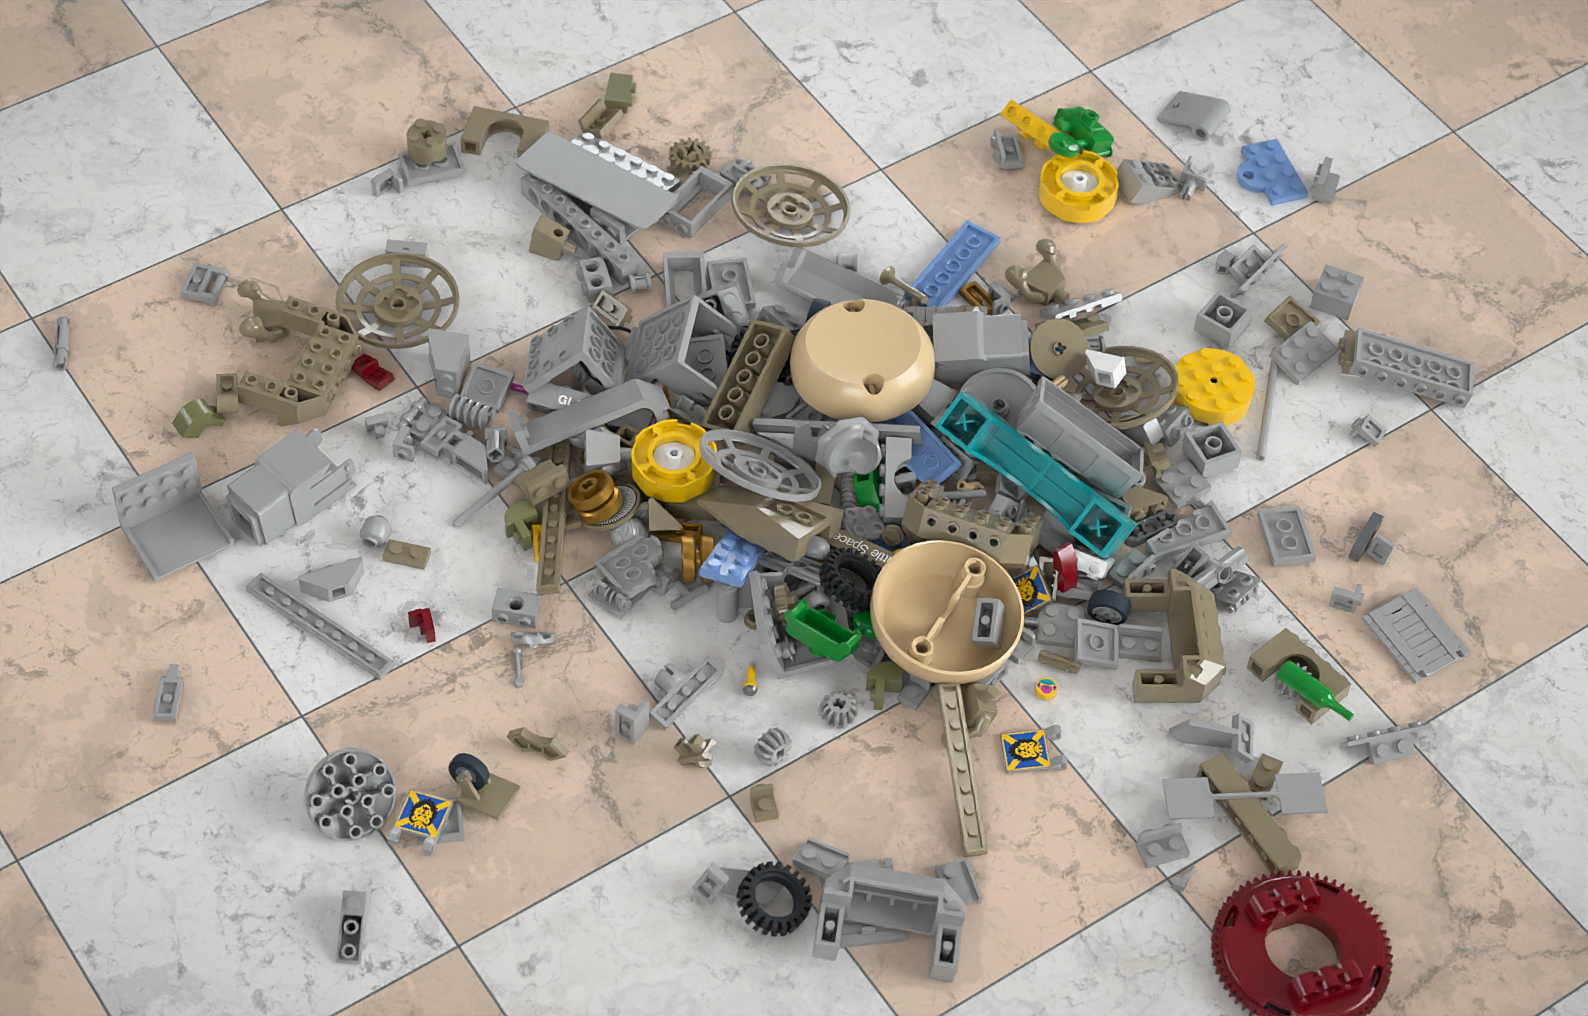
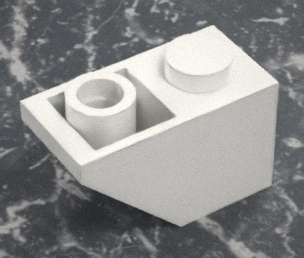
(1105, 368)

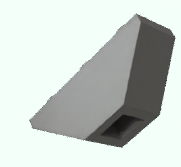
(333, 580)

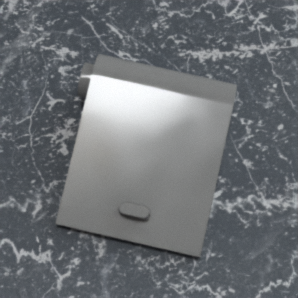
(1196, 111)
(731, 597)

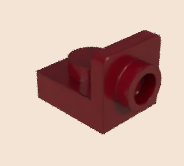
(424, 620)

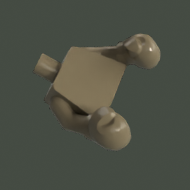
(1044, 281)
(266, 318)
(978, 706)

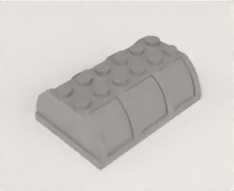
(1080, 439)

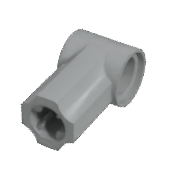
(495, 443)

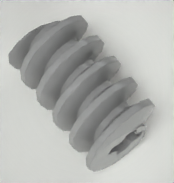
(471, 414)

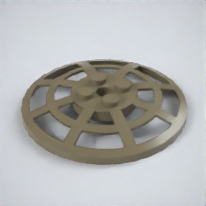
(780, 205)
(398, 295)
(1129, 390)

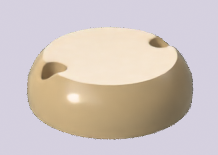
(862, 361)
(927, 608)

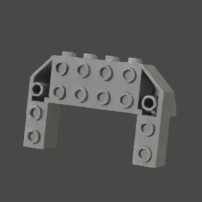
(893, 902)

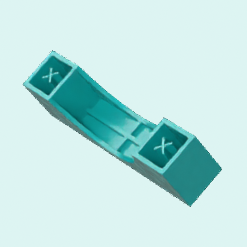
(1065, 495)

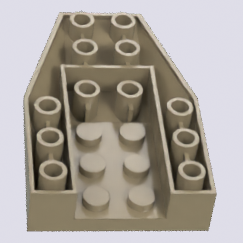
(772, 522)

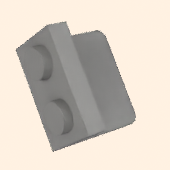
(613, 226)

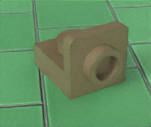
(763, 802)

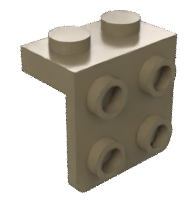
(543, 481)

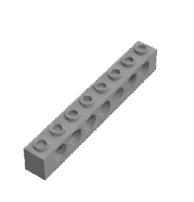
(582, 228)

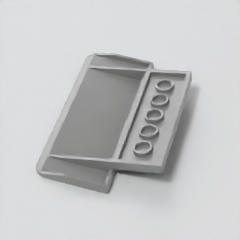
(603, 177)

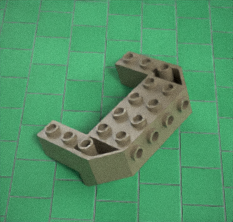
(318, 371)
(1014, 540)
(1193, 639)

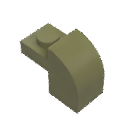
(195, 416)
(519, 521)
(883, 678)

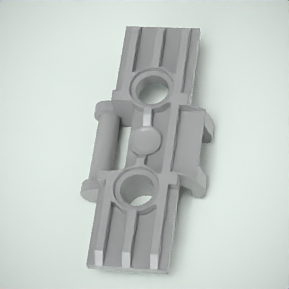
(801, 568)

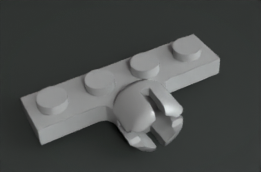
(682, 690)

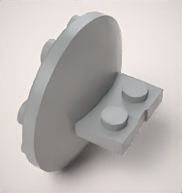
(350, 794)

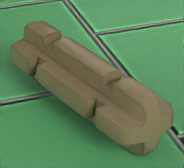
(1059, 661)

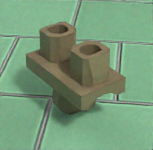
(1155, 458)
(695, 750)

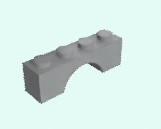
(896, 455)

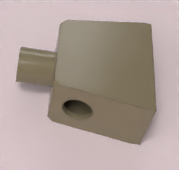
(551, 239)

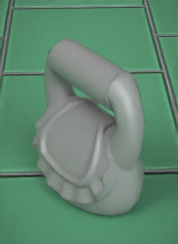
(817, 599)

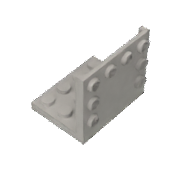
(574, 340)
(170, 517)
(772, 632)

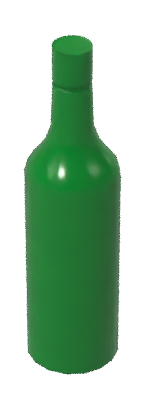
(1311, 689)

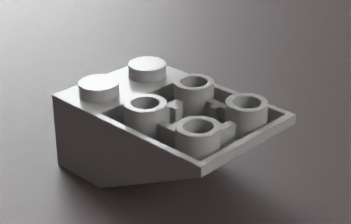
(1146, 181)
(727, 301)

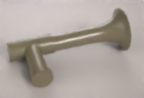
(888, 276)

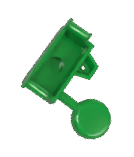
(1083, 131)
(824, 634)

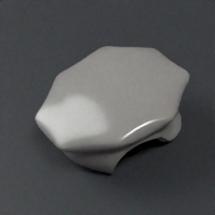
(849, 447)

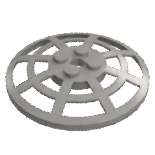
(757, 471)

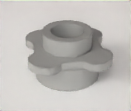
(788, 648)

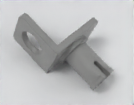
(1191, 181)

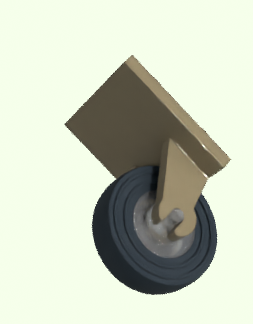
(479, 788)

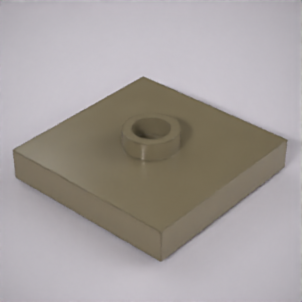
(1289, 318)

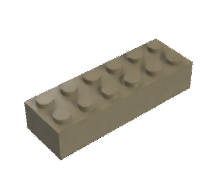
(749, 378)

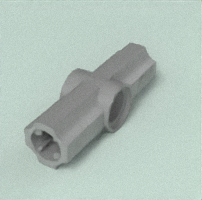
(1222, 569)

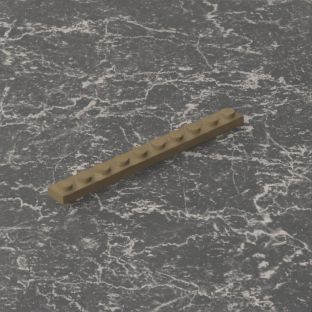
(553, 527)

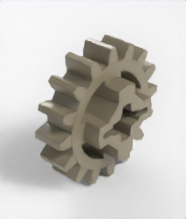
(689, 155)
(782, 602)

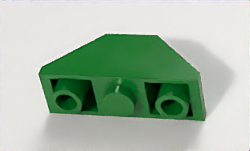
(867, 488)

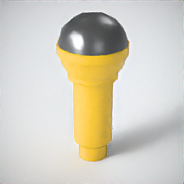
(750, 687)

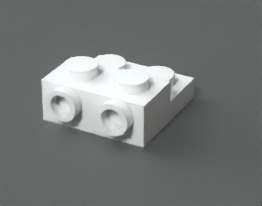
(1092, 563)

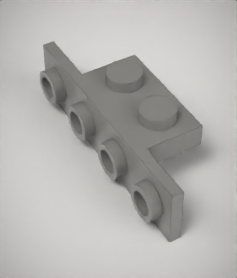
(1250, 265)
(1389, 745)

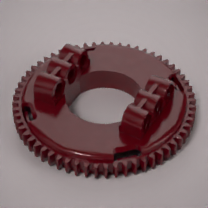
(1298, 899)

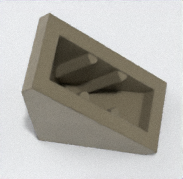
(660, 519)
(1050, 575)

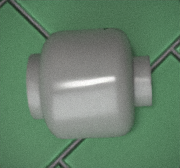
(375, 531)

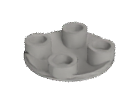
(863, 522)

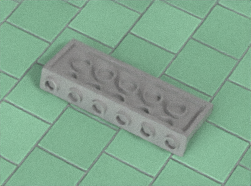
(1412, 368)

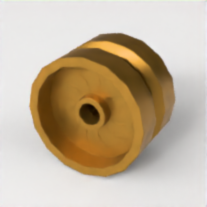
(595, 496)
(694, 558)

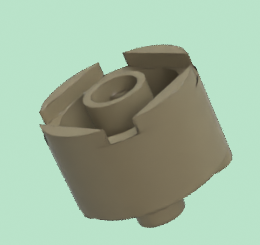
(426, 141)

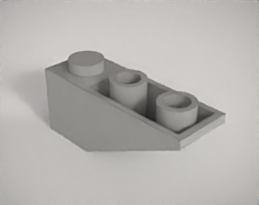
(352, 926)

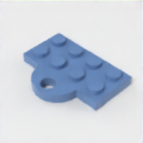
(1270, 173)

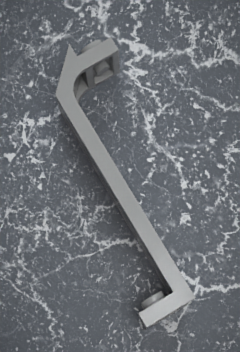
(588, 414)

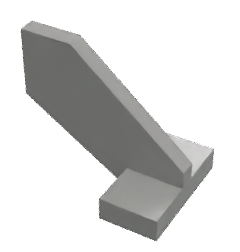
(1237, 738)
(725, 883)

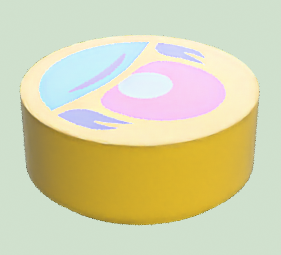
(1046, 688)

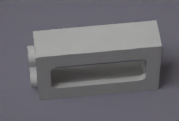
(698, 181)
(683, 261)

